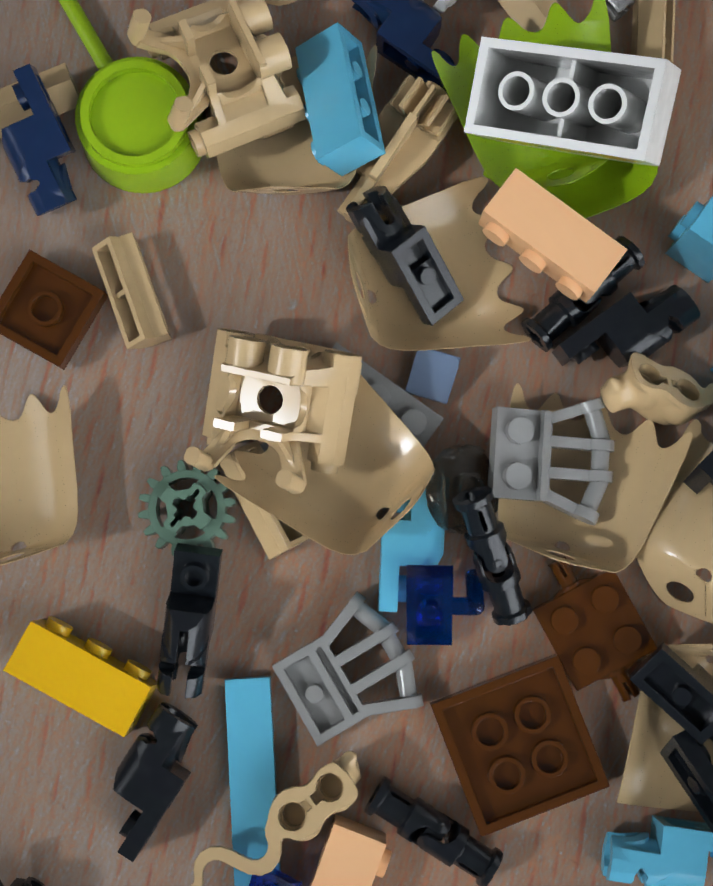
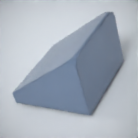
(433, 375)

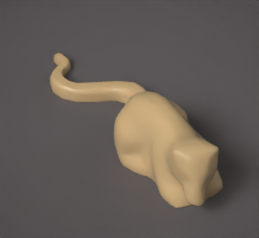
(656, 392)
(295, 815)

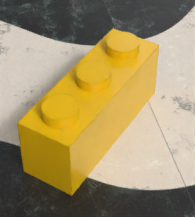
(82, 674)

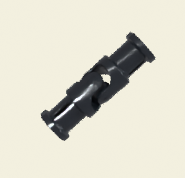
(562, 311)
(495, 559)
(426, 827)

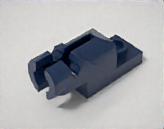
(406, 34)
(38, 143)

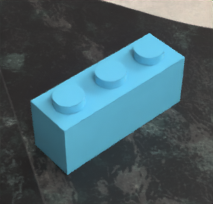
(339, 100)

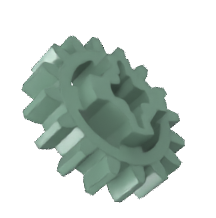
(201, 492)

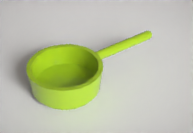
(126, 114)

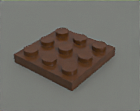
(519, 745)

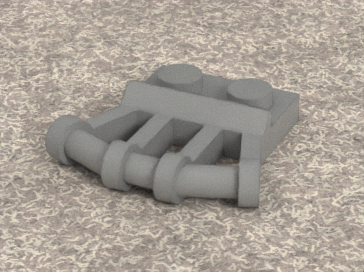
(522, 457)
(323, 690)

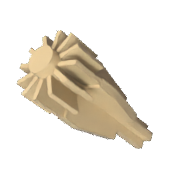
(411, 132)

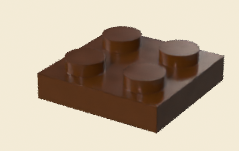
(48, 309)

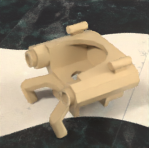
(242, 103)
(316, 406)

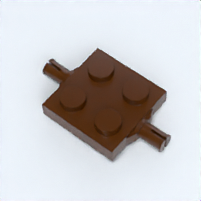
(594, 629)

